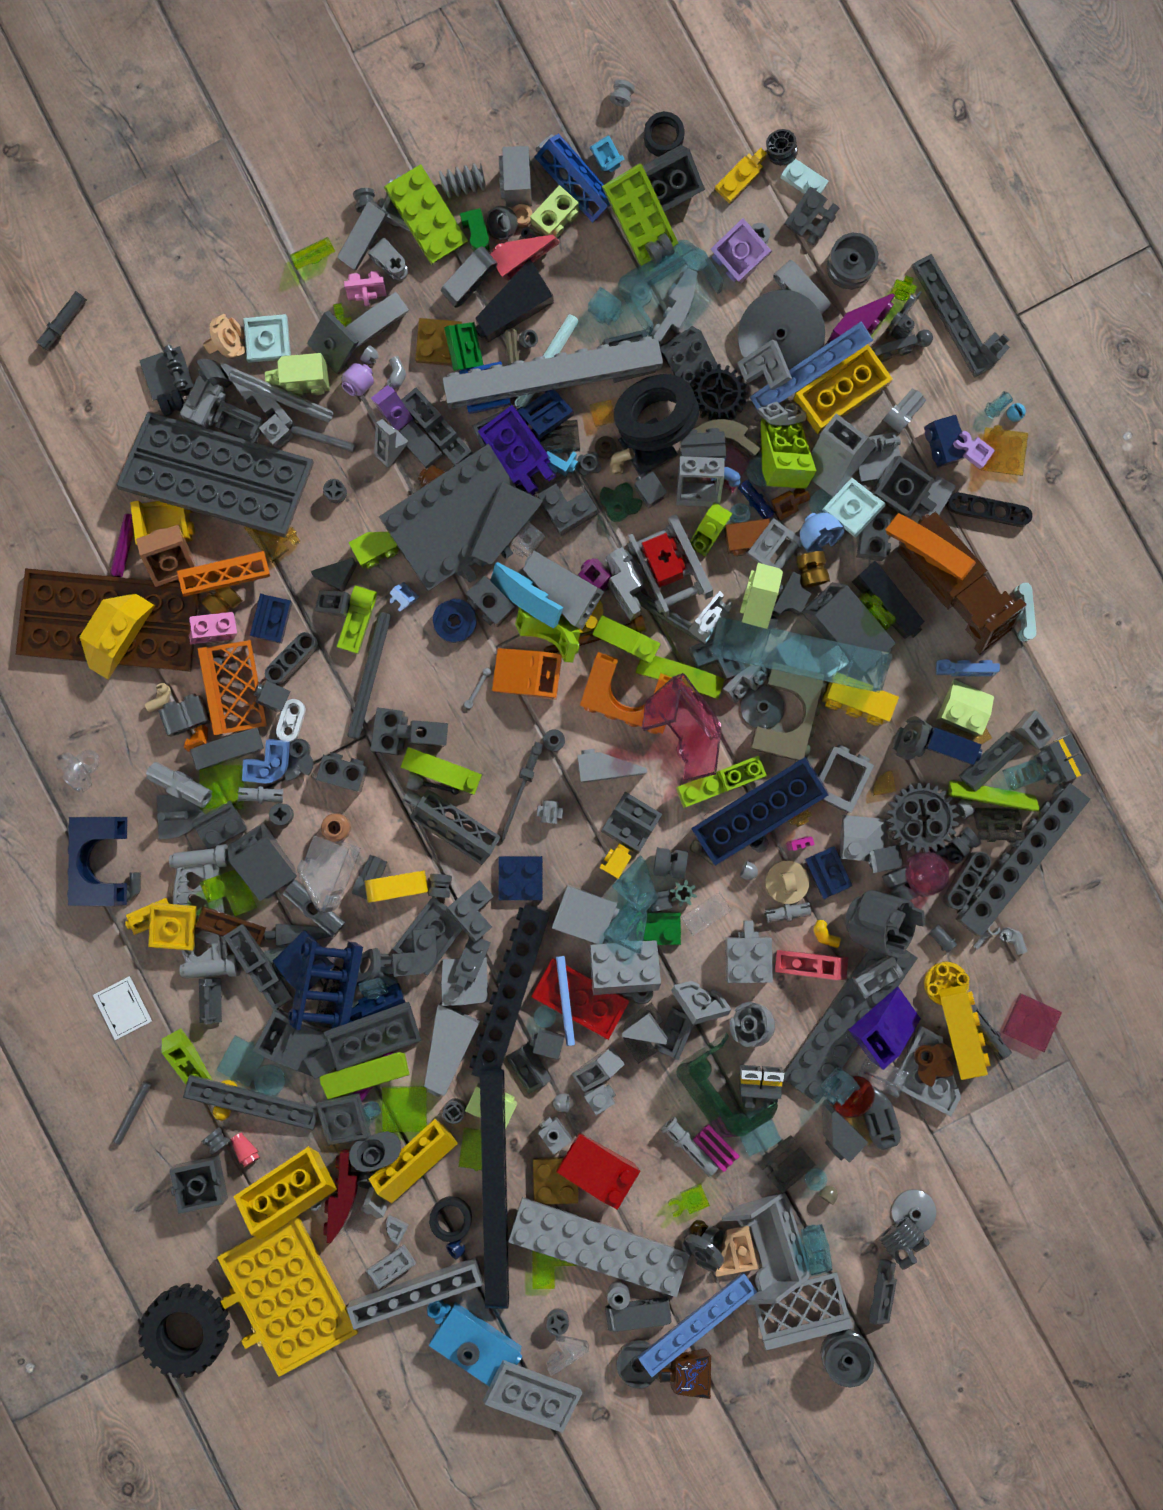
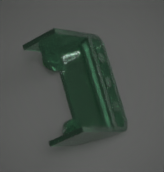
(694, 1075)

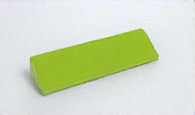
(993, 796)
(364, 1075)

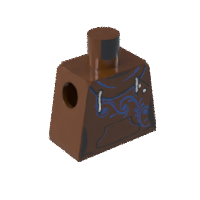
(689, 1374)

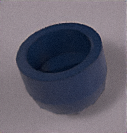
(455, 1249)

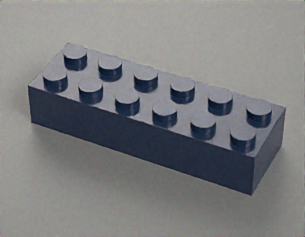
(760, 811)

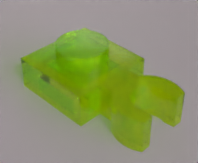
(692, 1199)

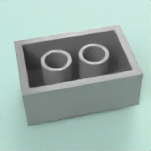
(624, 971)

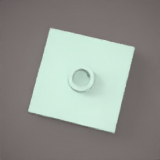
(266, 338)
(854, 507)

